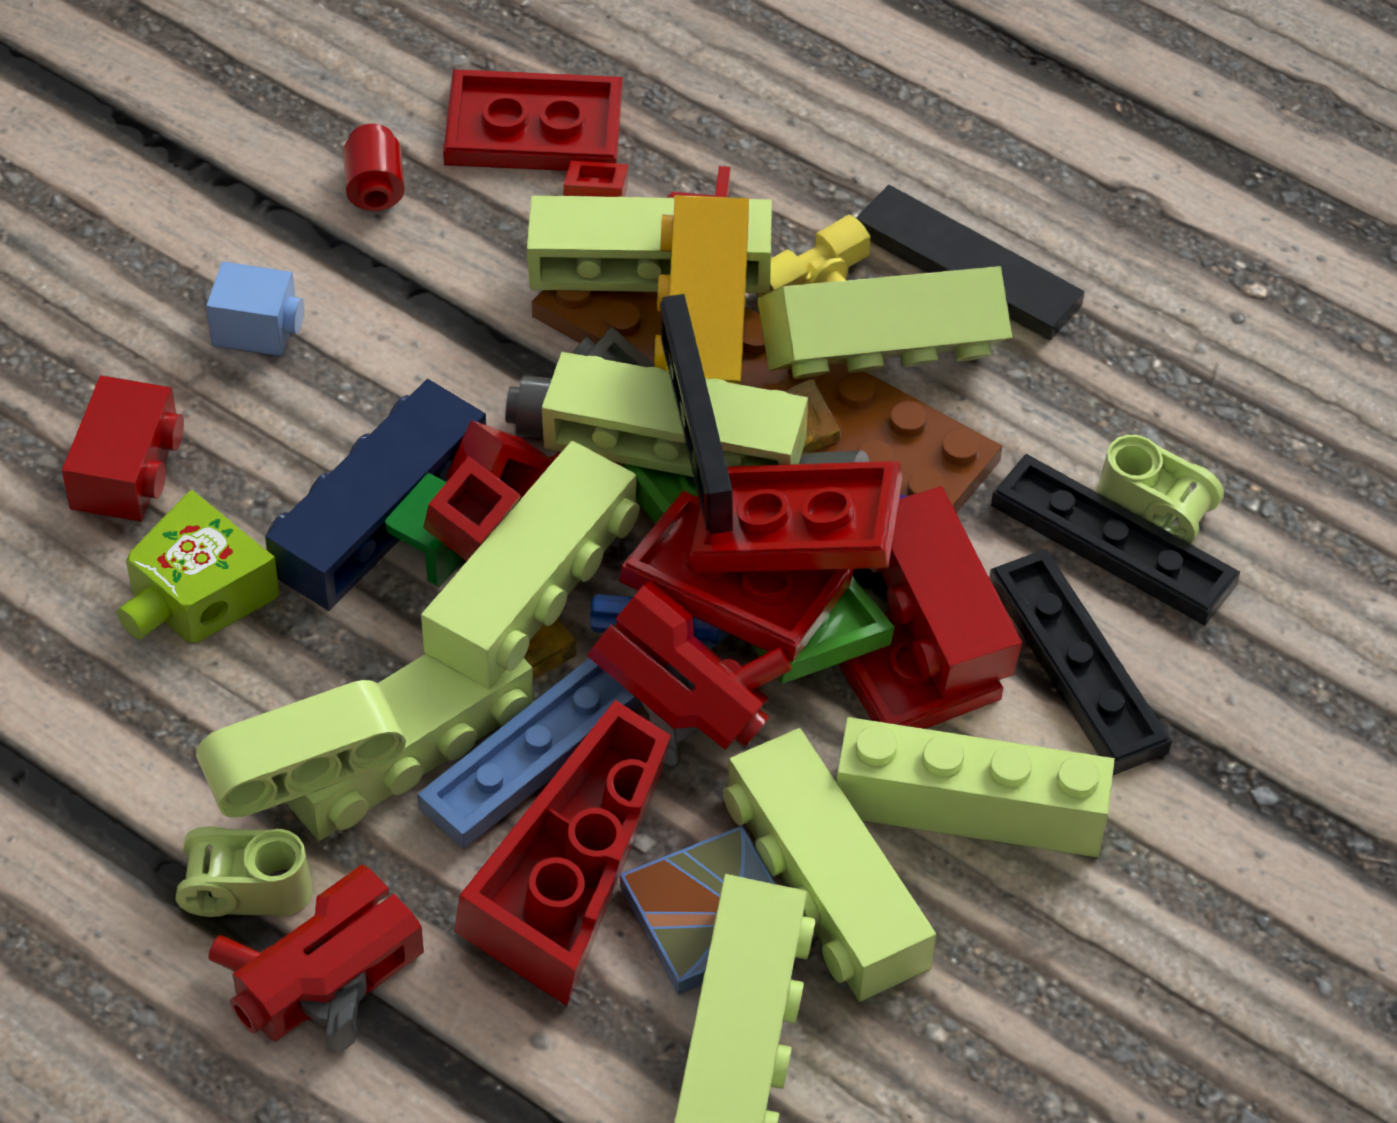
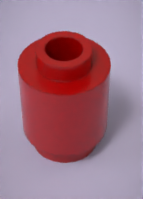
(373, 168)

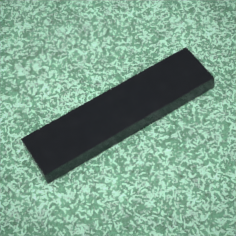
(942, 244)
(696, 415)
(1115, 539)
(1079, 661)

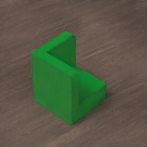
(407, 525)

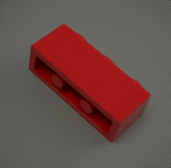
(947, 598)

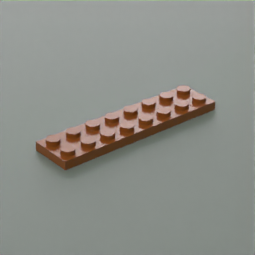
(866, 409)

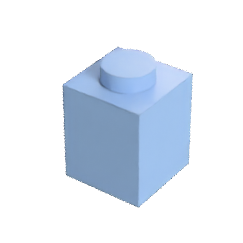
(253, 309)

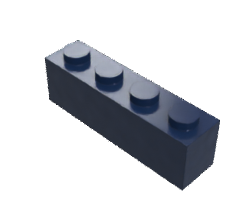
(341, 523)

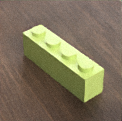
(616, 243)
(884, 319)
(635, 421)
(530, 565)
(440, 720)
(976, 786)
(820, 845)
(744, 1002)

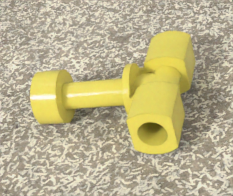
(829, 261)

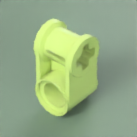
(1158, 485)
(240, 873)

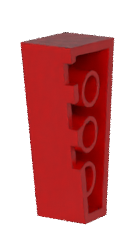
(559, 865)

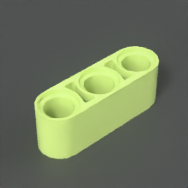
(300, 748)

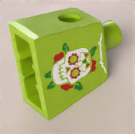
(196, 574)

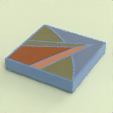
(680, 899)

